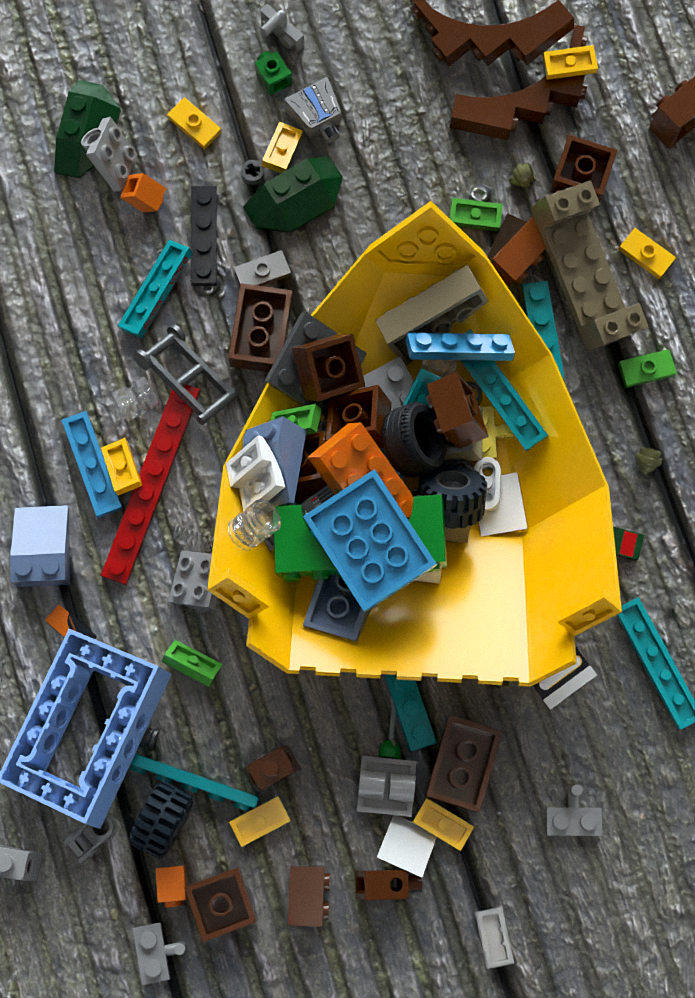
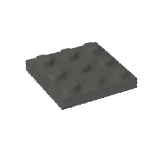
(284, 373)

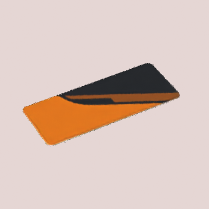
(62, 621)

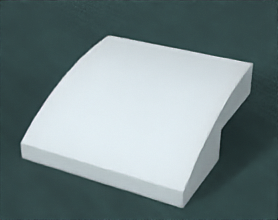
(255, 472)

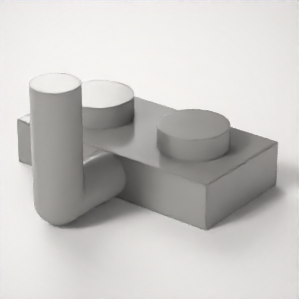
(278, 24)
(573, 820)
(153, 953)

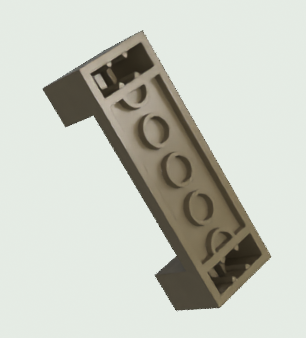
(584, 268)

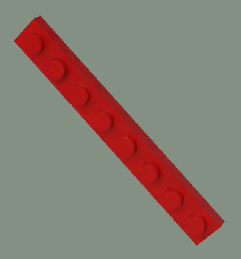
(146, 498)

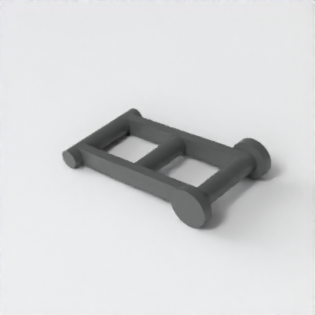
(176, 336)

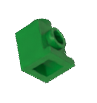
(273, 79)

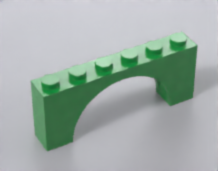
(302, 555)

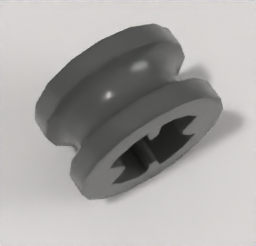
(248, 179)
(150, 737)

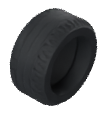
(413, 440)

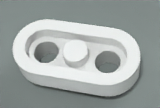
(493, 481)

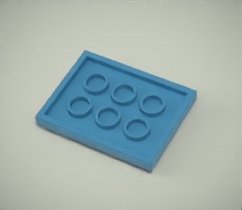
(370, 540)

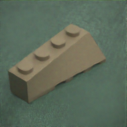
(432, 310)

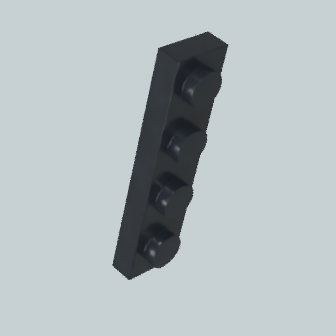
(204, 236)

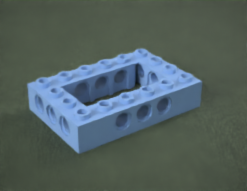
(50, 716)

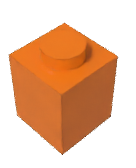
(143, 192)
(171, 885)

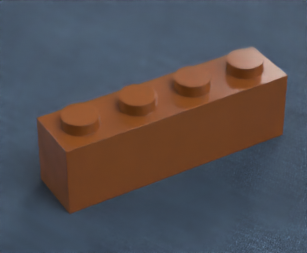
(519, 253)

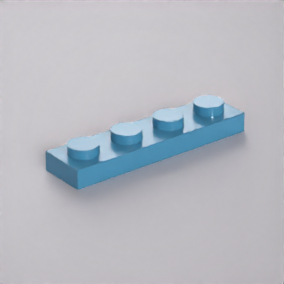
(459, 346)
(91, 464)

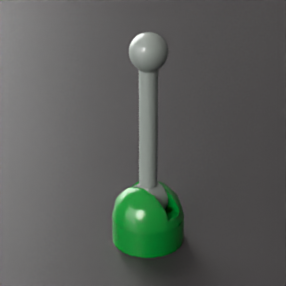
(390, 747)

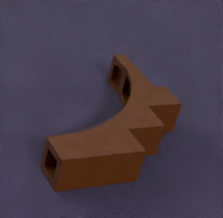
(524, 38)
(500, 114)

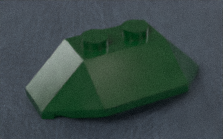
(83, 111)
(295, 196)

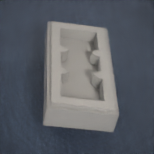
(263, 270)
(494, 937)

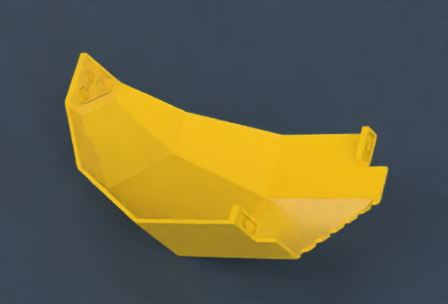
(505, 598)

